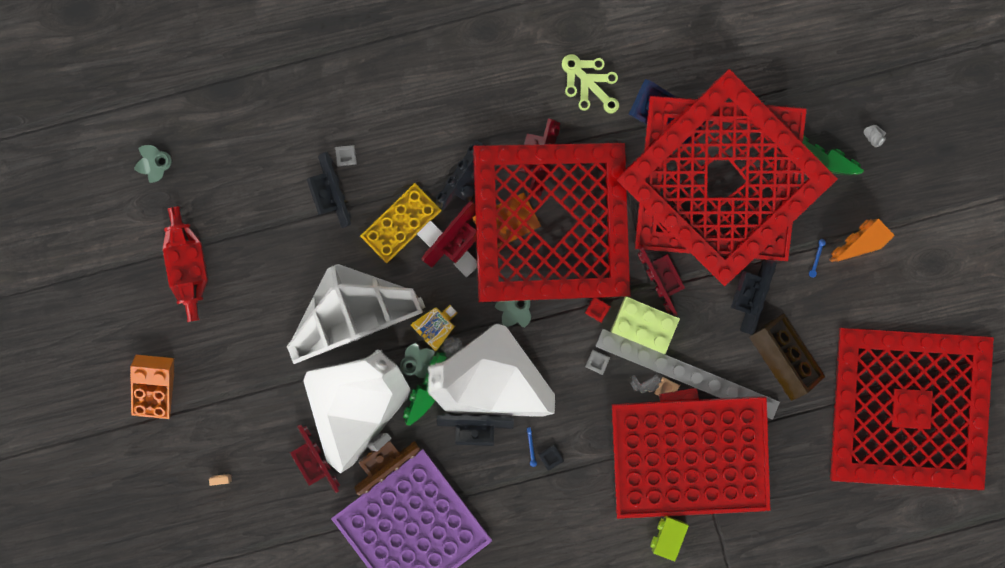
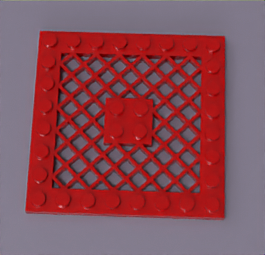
(912, 409)

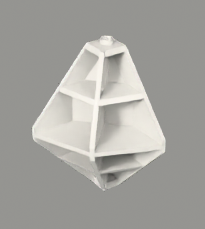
(348, 308)
(491, 379)
(354, 405)

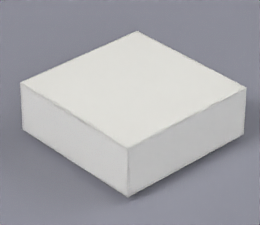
(429, 233)

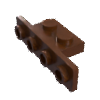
(382, 462)

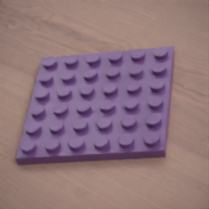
(412, 521)

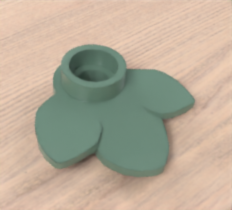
(150, 163)
(513, 313)
(419, 358)

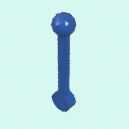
(812, 273)
(533, 462)

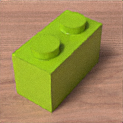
(669, 537)

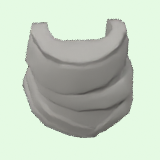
(875, 135)

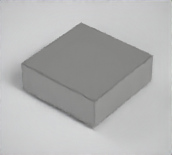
(346, 155)
(466, 264)
(597, 362)
(379, 441)

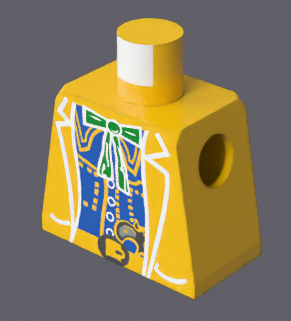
(435, 326)

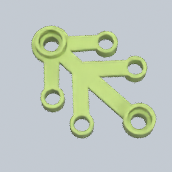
(588, 81)

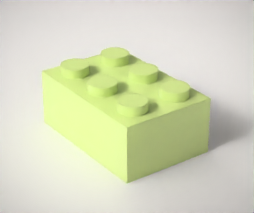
(644, 325)

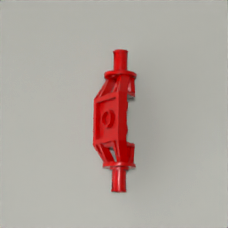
(184, 263)

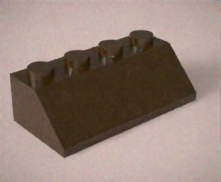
(787, 357)

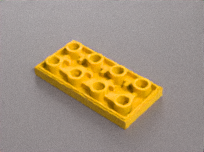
(400, 223)

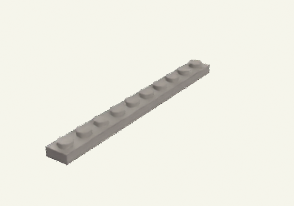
(677, 369)

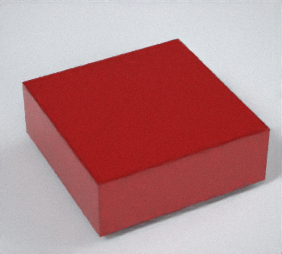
(597, 309)

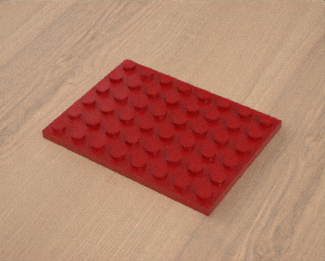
(691, 457)

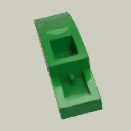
(834, 160)
(420, 398)

